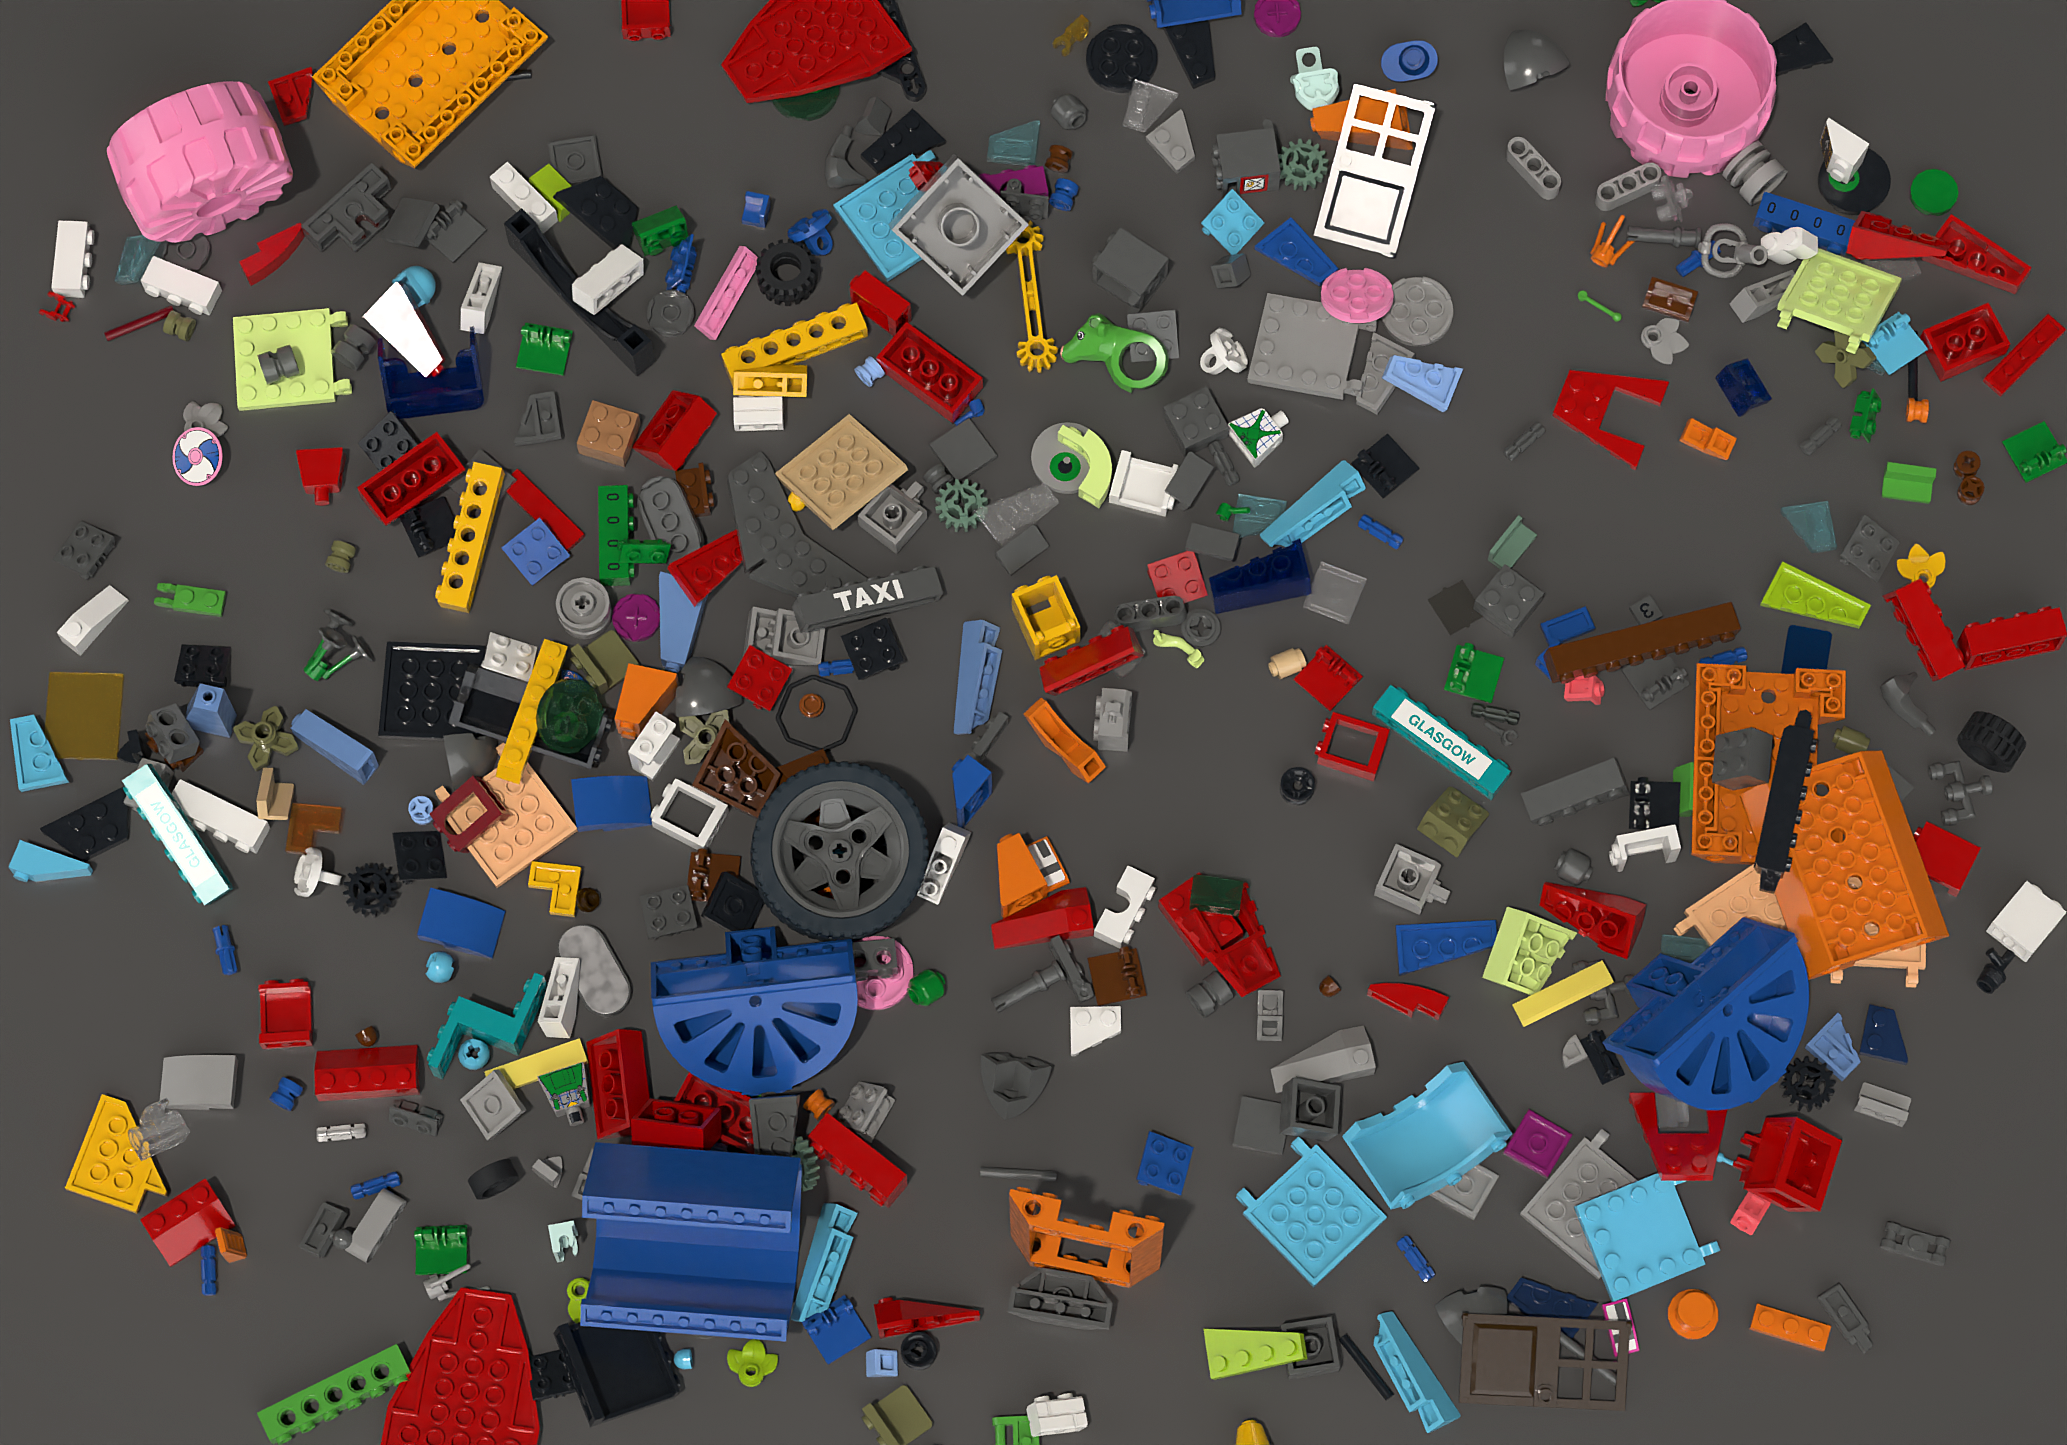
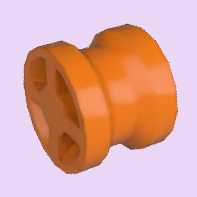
(1917, 410)
(818, 1104)

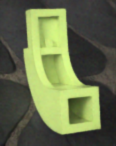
(1098, 480)

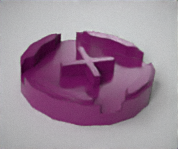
(1277, 17)
(636, 617)

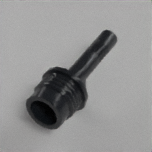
(1992, 975)

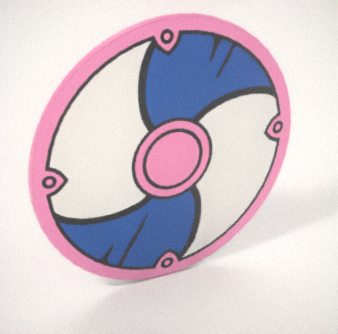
(197, 456)

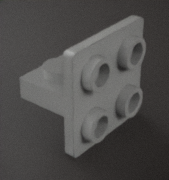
(865, 1110)

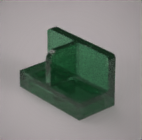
(1216, 895)

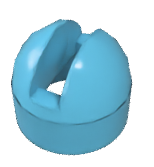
(683, 1359)

